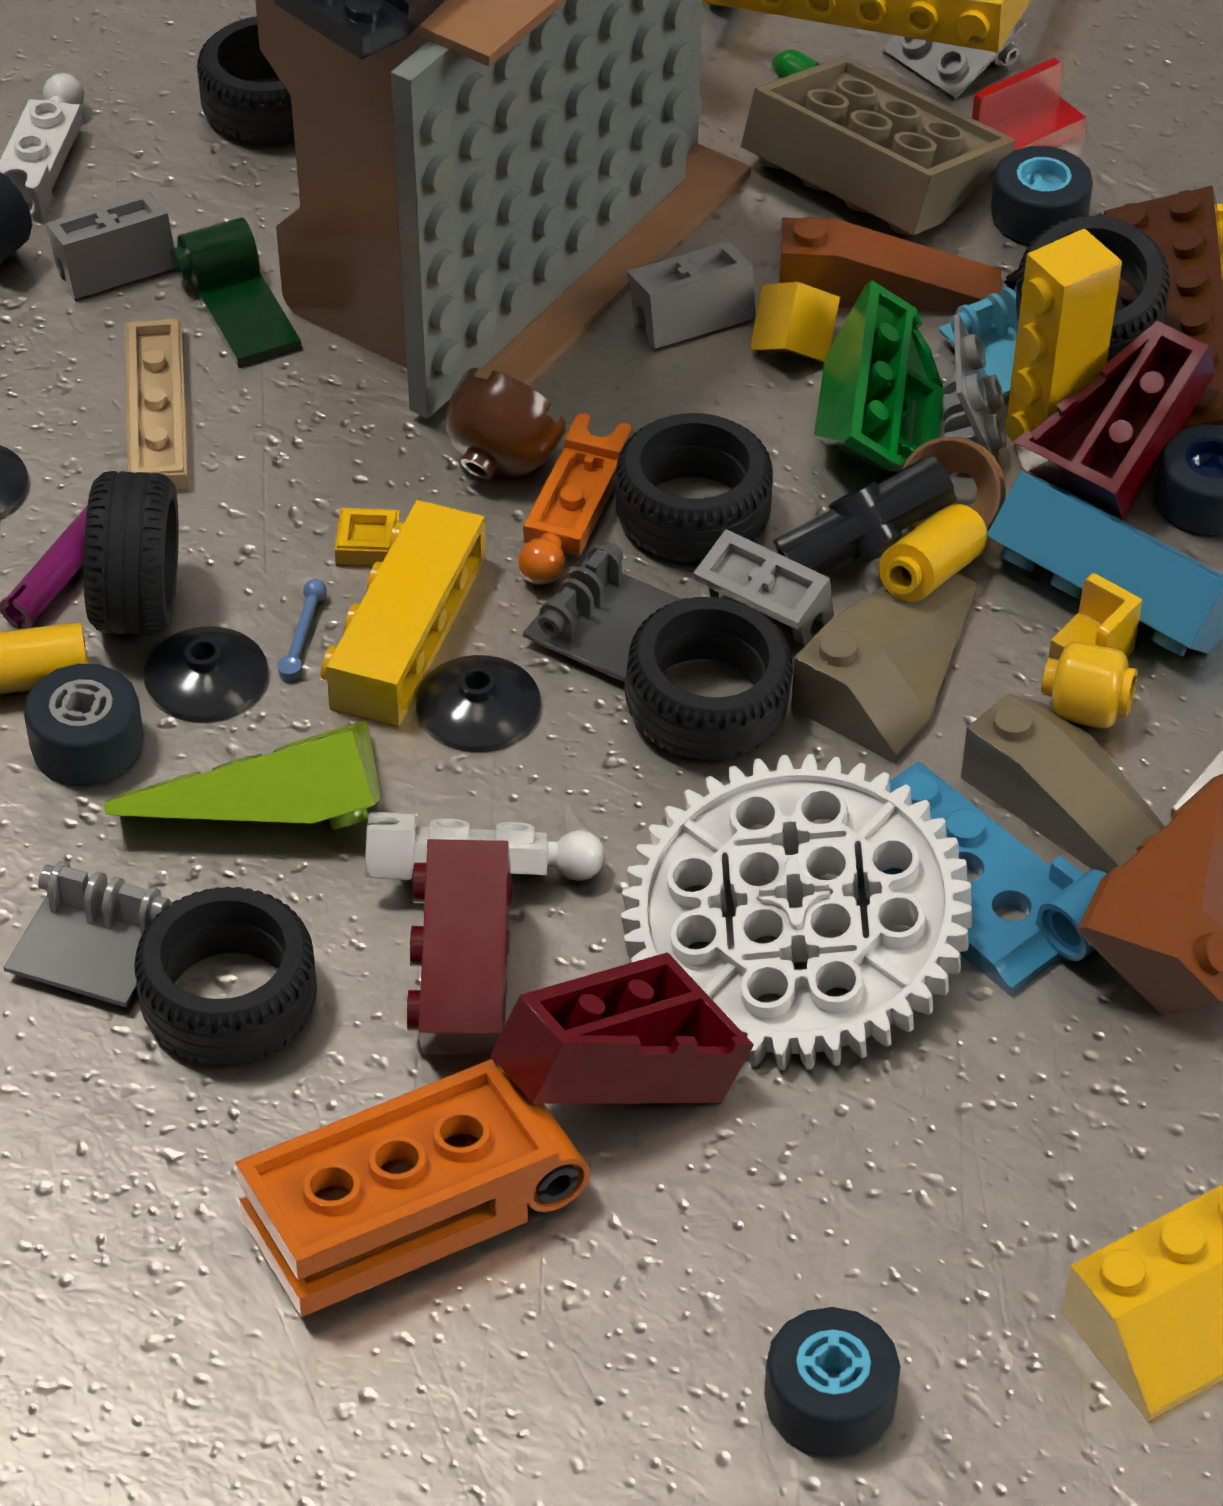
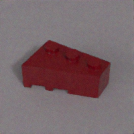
(1114, 429)
(461, 946)
(622, 1039)

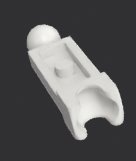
(43, 141)
(396, 844)

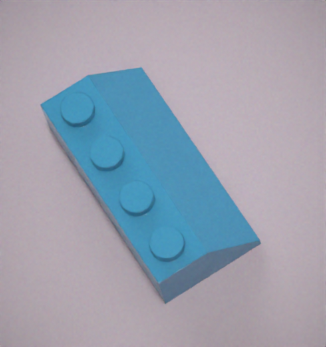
(1078, 539)

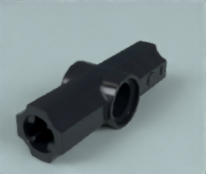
(869, 517)

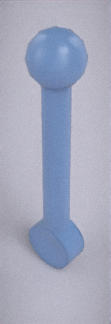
(291, 666)

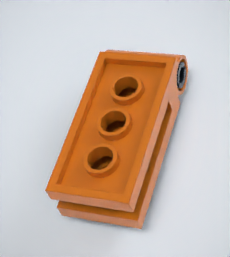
(405, 1184)

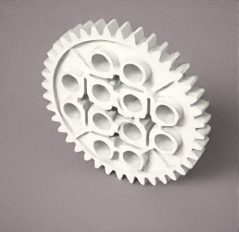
(867, 831)

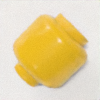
(1090, 684)

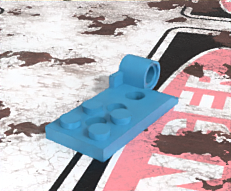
(1009, 877)

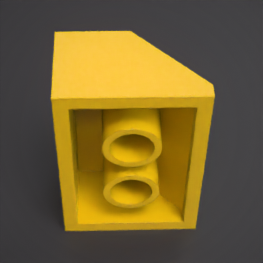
(1156, 1306)

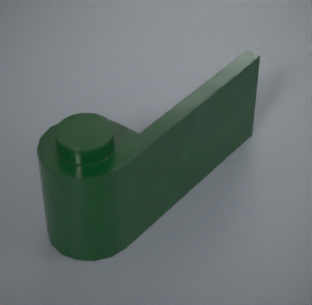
(227, 280)

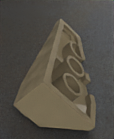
(1056, 782)

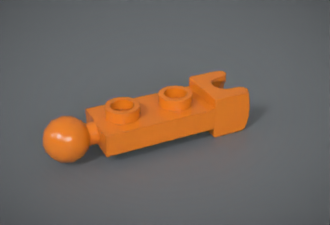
(570, 500)

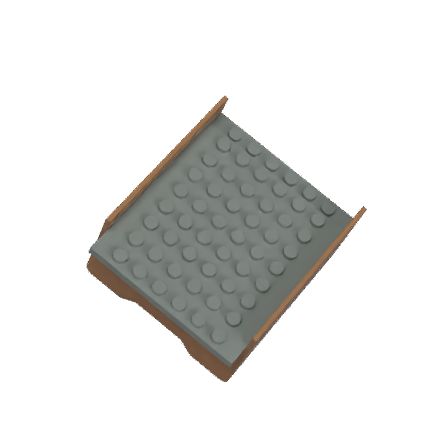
(490, 177)

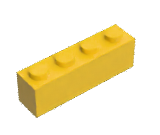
(1061, 326)
(404, 613)

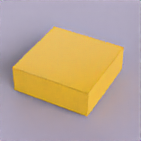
(364, 535)

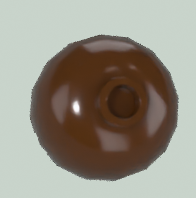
(501, 426)

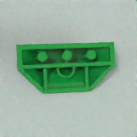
(879, 384)

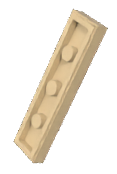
(156, 399)

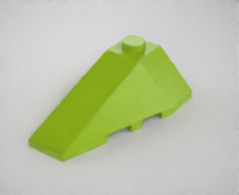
(297, 783)

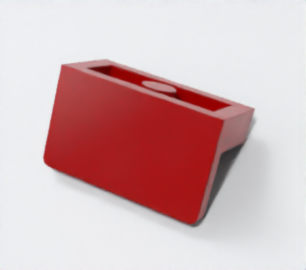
(1030, 108)

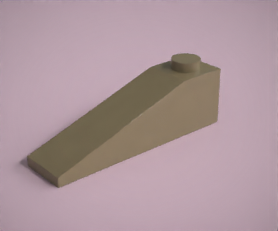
(882, 666)

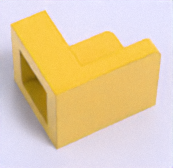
(795, 320)
(1105, 618)

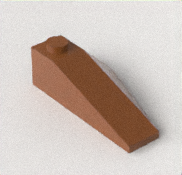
(847, 257)
(1164, 909)

